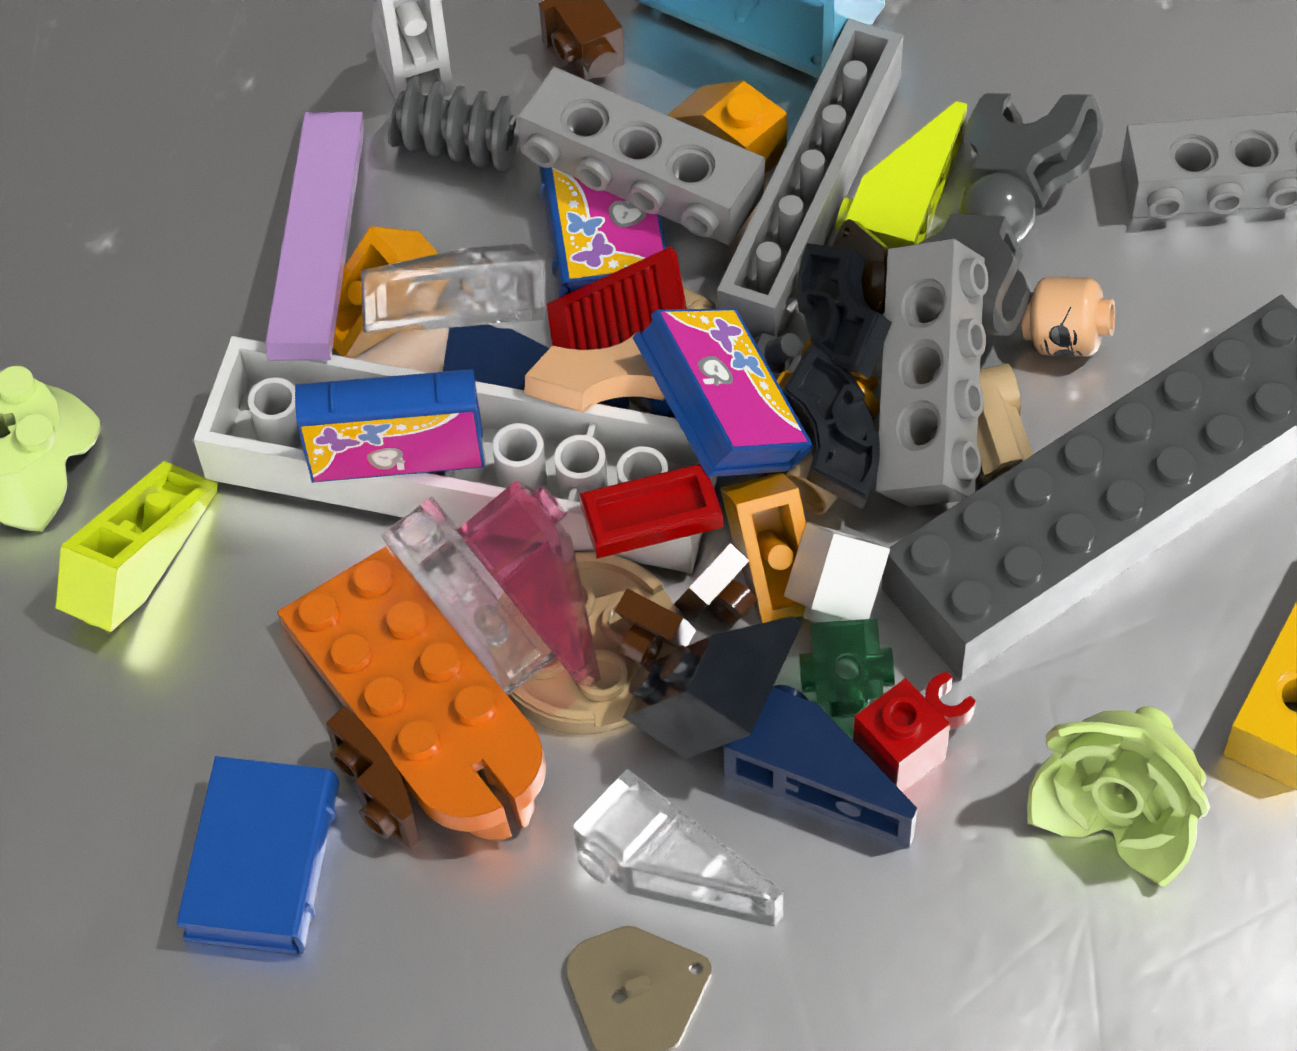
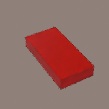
(650, 510)

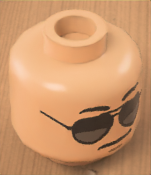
(1068, 317)

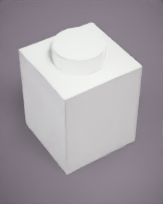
(836, 574)

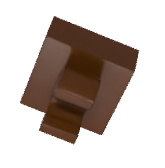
(719, 590)
(650, 628)

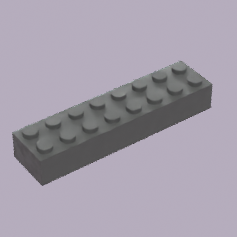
(1102, 494)

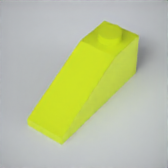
(906, 187)
(129, 545)

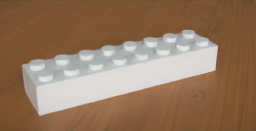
(255, 443)

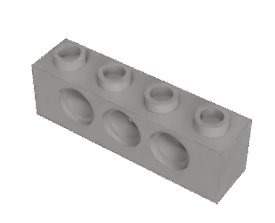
(641, 156)
(1211, 165)
(917, 344)

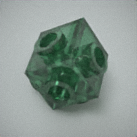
(852, 642)

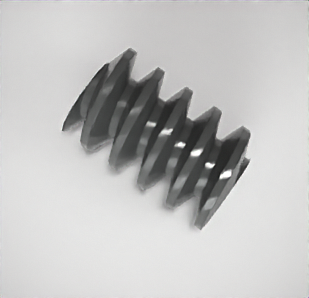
(454, 125)

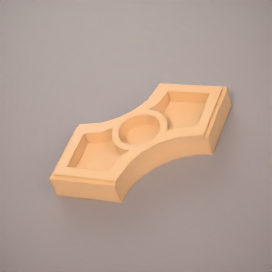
(591, 376)

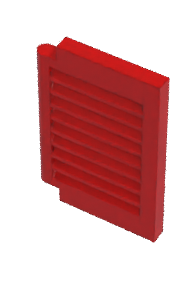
(617, 304)

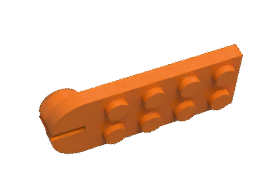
(420, 695)

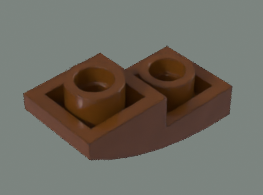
(377, 780)

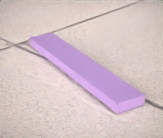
(315, 238)

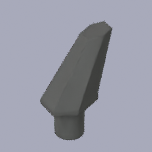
(778, 351)

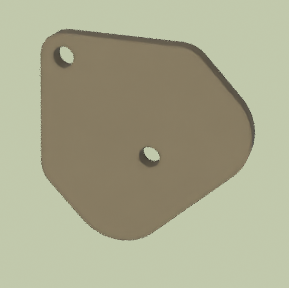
(655, 984)

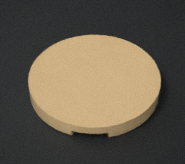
(553, 695)

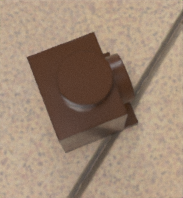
(583, 35)

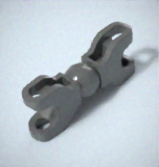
(1015, 175)

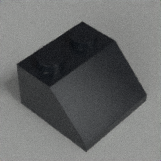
(710, 688)

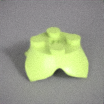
(43, 432)
(1125, 778)

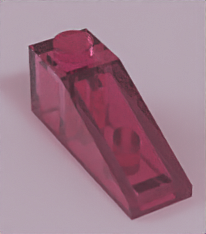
(537, 569)

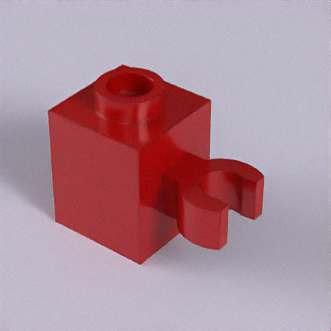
(909, 731)

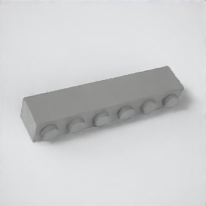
(812, 176)

